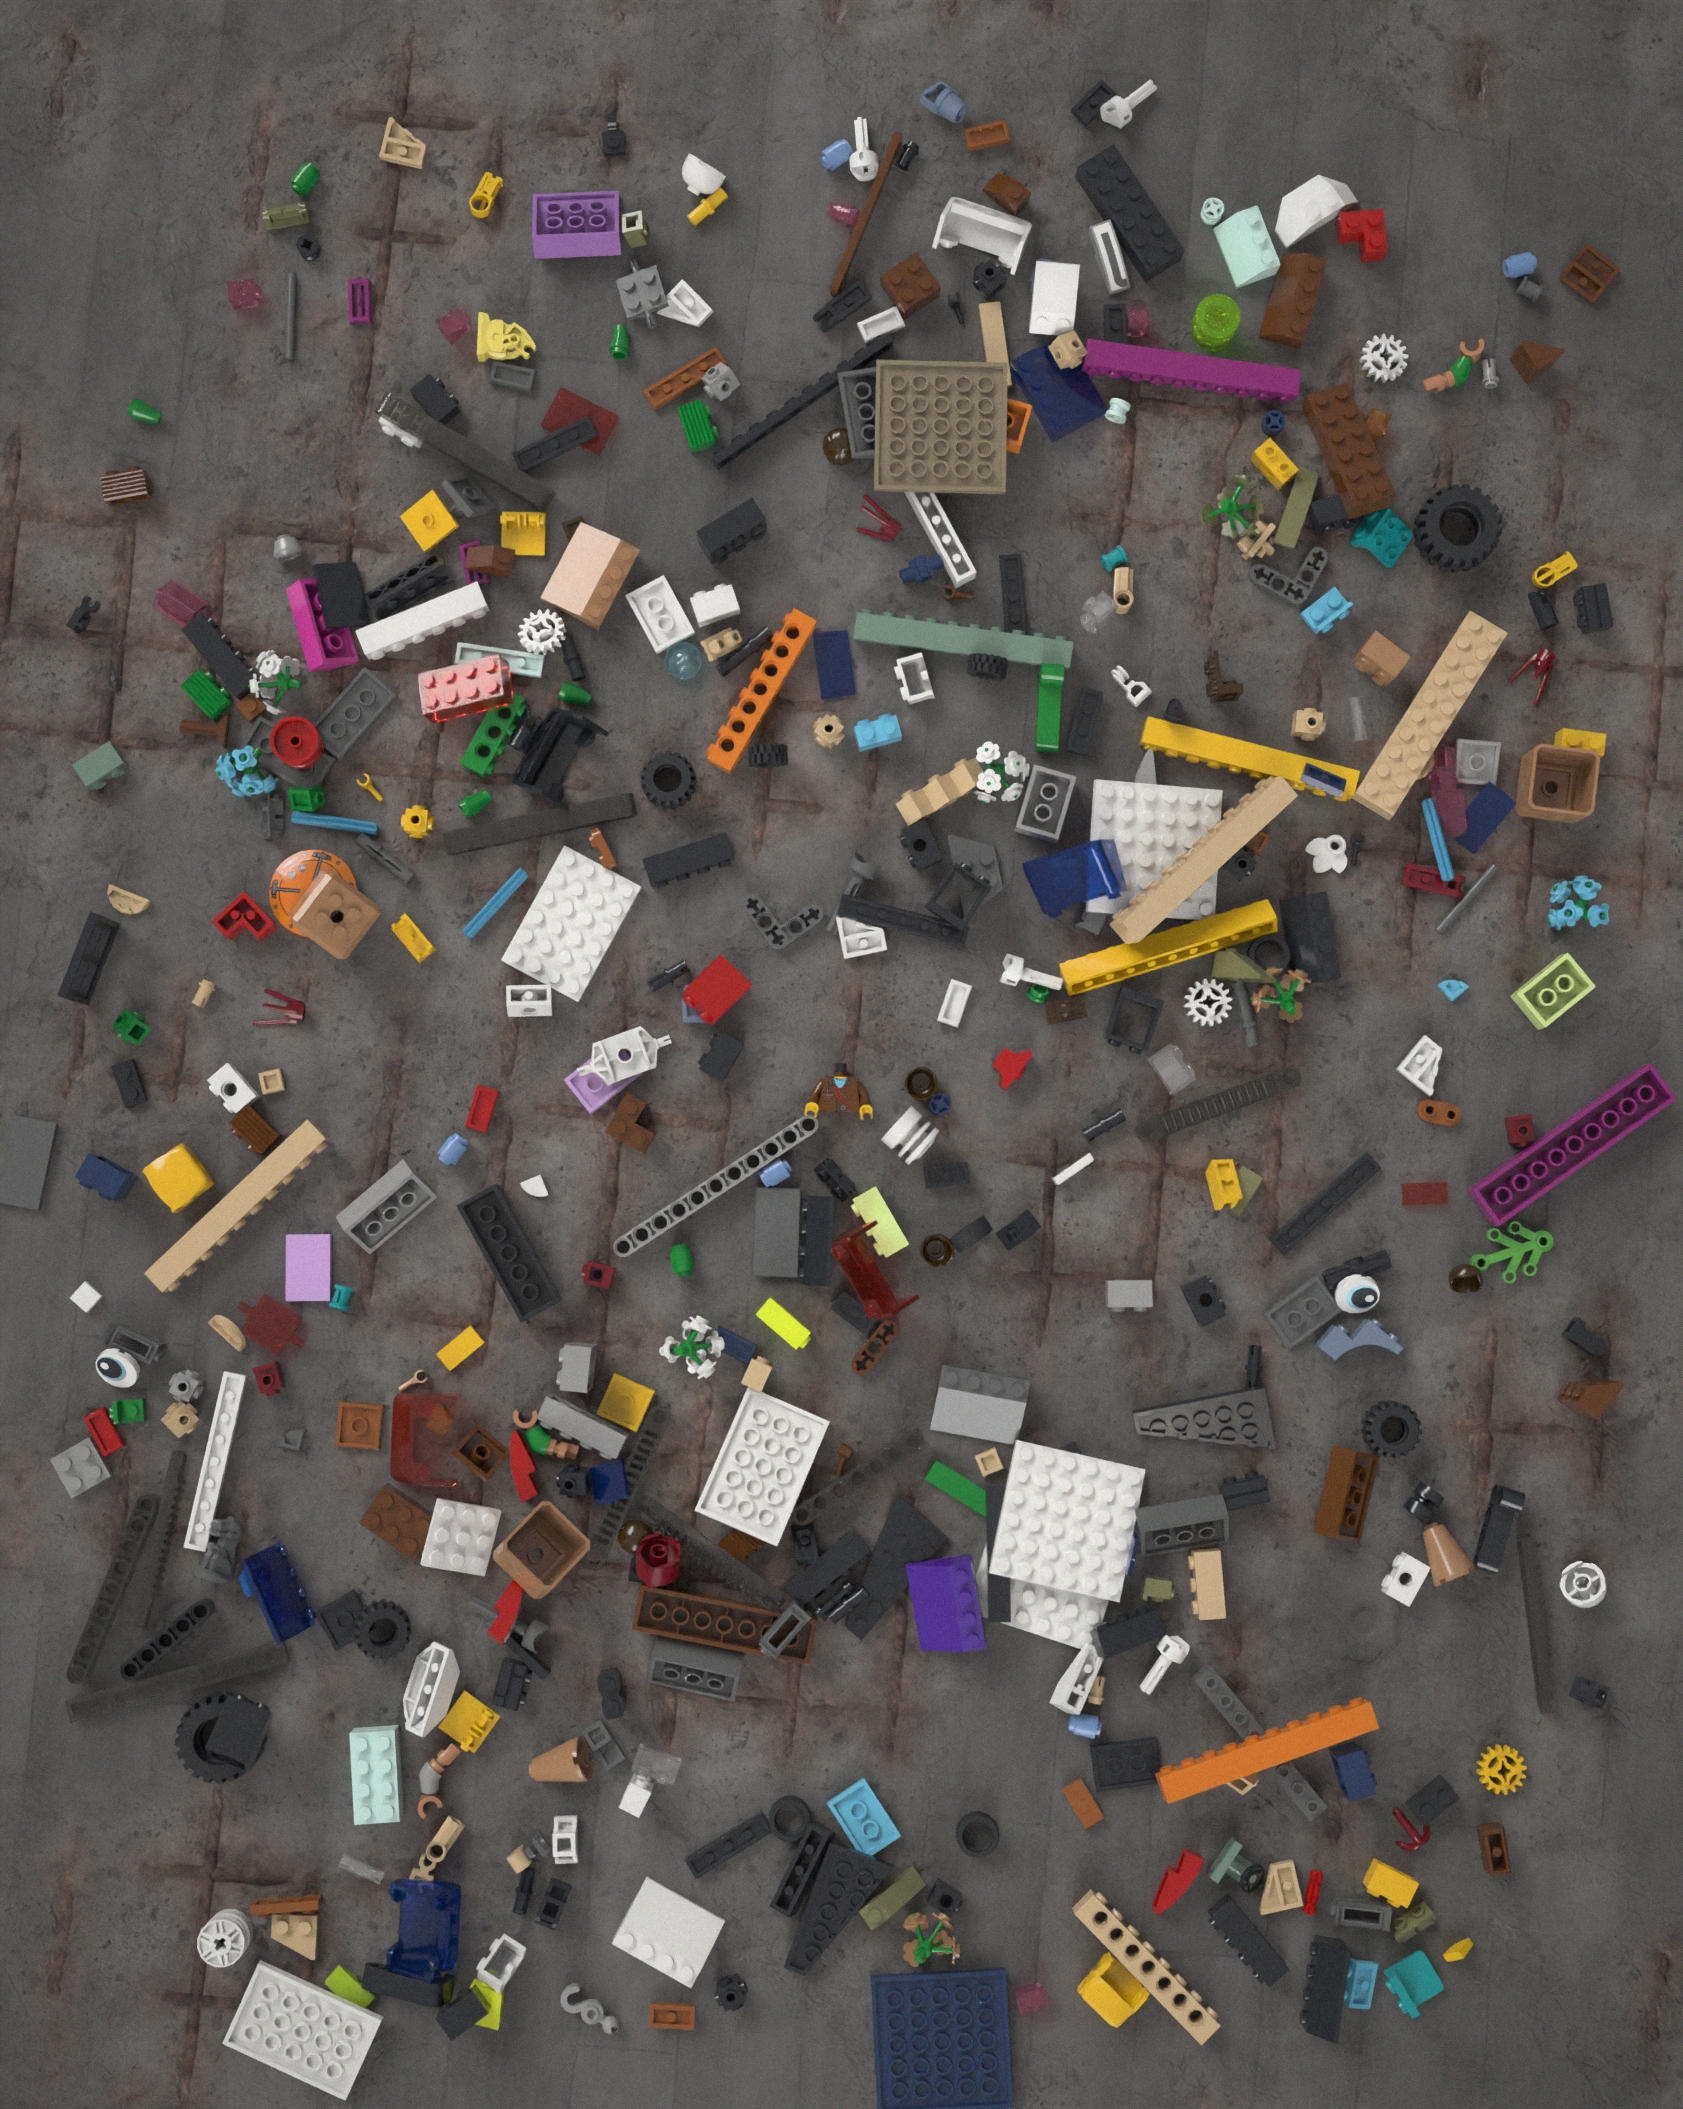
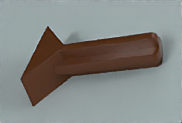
(207, 728)

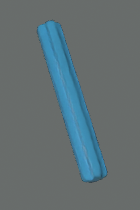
(334, 822)
(1438, 840)
(495, 903)

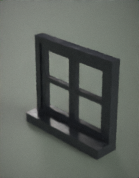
(89, 959)

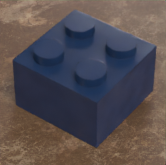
(106, 1176)
(1352, 1771)

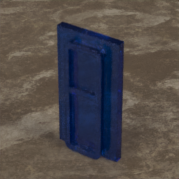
(834, 664)
(1484, 816)

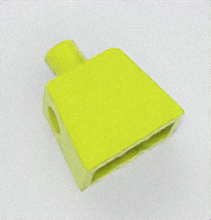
(496, 2000)

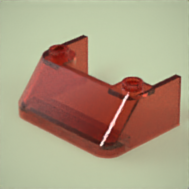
(865, 1274)
(406, 1408)

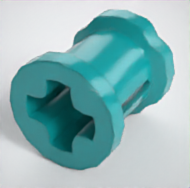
(1114, 558)
(341, 1297)

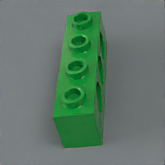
(482, 739)

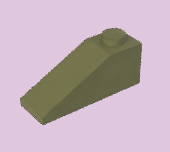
(1236, 967)
(891, 1897)

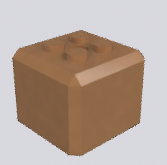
(1574, 777)
(320, 899)
(556, 1540)

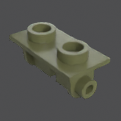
(286, 216)
(1419, 1916)

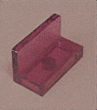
(178, 602)

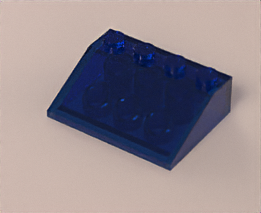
(1059, 397)
(278, 1592)

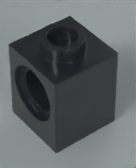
(937, 1891)

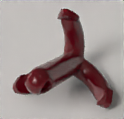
(1418, 1840)

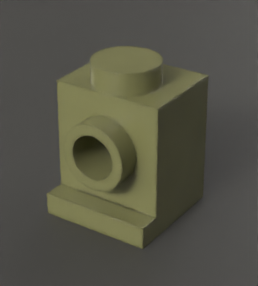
(635, 229)
(1157, 1588)

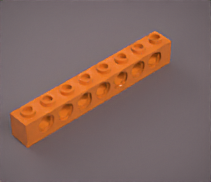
(792, 621)

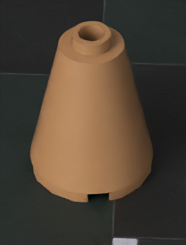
(1445, 1555)
(564, 1763)

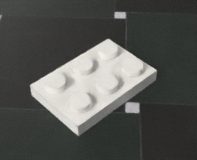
(660, 614)

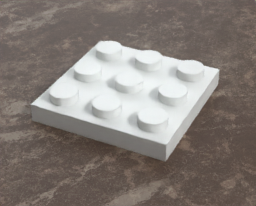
(460, 1537)

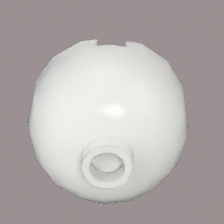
(701, 176)
(1583, 1584)

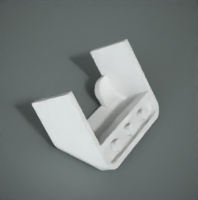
(984, 230)

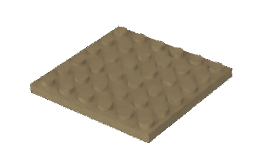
(940, 427)

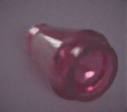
(843, 213)

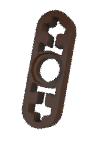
(860, 1357)

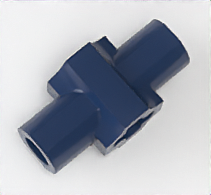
(921, 569)

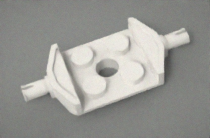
(611, 1068)

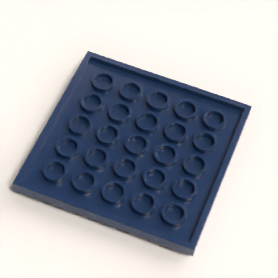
(942, 2040)

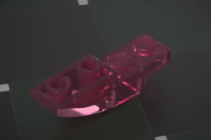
(1446, 797)

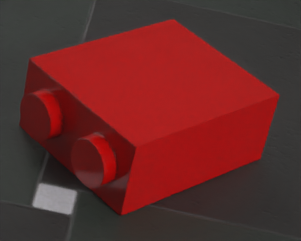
(716, 990)

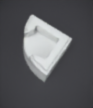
(535, 1186)

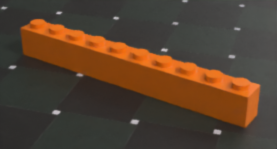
(1266, 1750)

